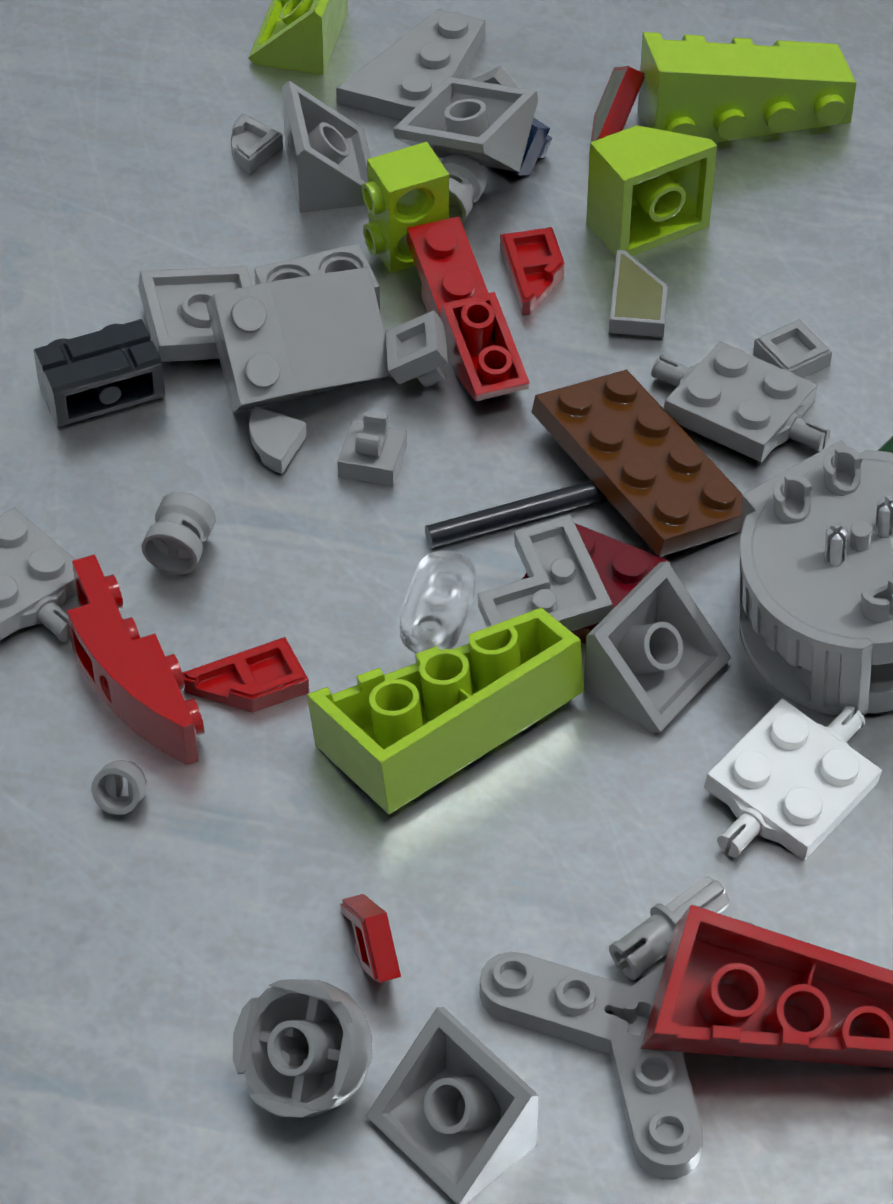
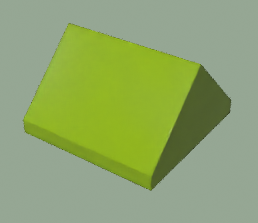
(299, 34)

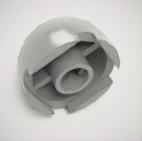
(302, 1047)

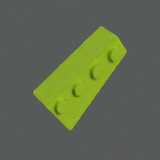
(448, 708)

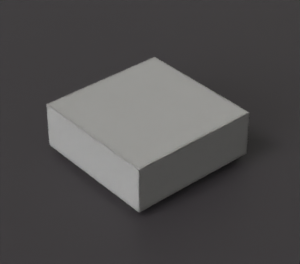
(793, 349)

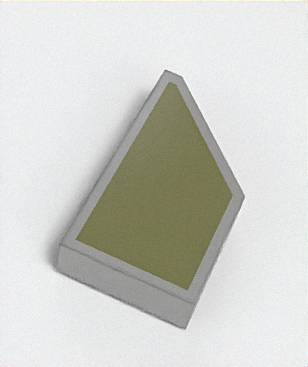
(637, 299)

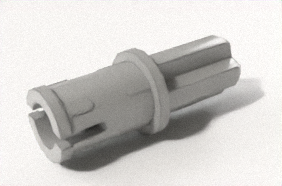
(653, 937)

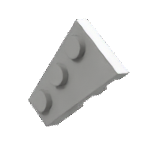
(414, 65)

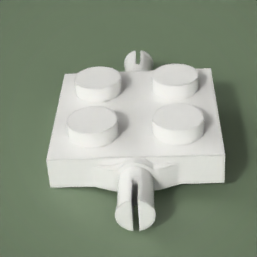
(792, 780)

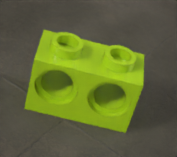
(402, 192)

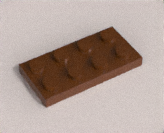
(642, 461)

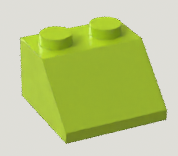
(649, 187)

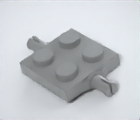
(741, 401)
(33, 578)

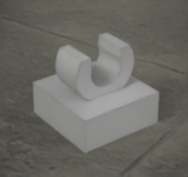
(418, 350)
(372, 451)

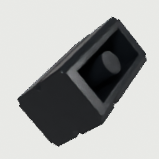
(99, 372)

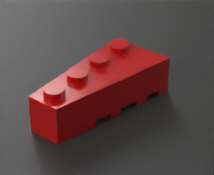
(768, 997)

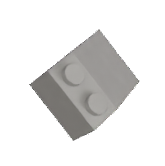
(298, 337)

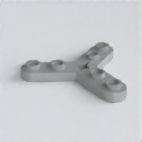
(574, 1008)

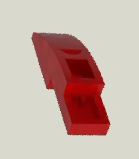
(475, 326)
(131, 670)

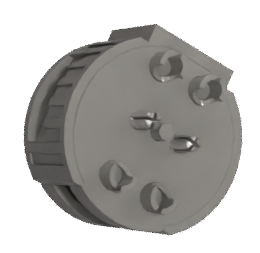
(822, 580)

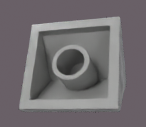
(473, 120)
(323, 152)
(652, 652)
(457, 1109)

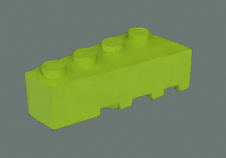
(742, 87)

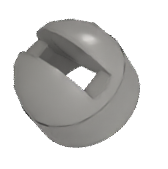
(109, 784)

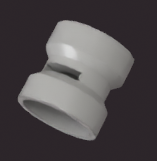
(466, 183)
(178, 534)

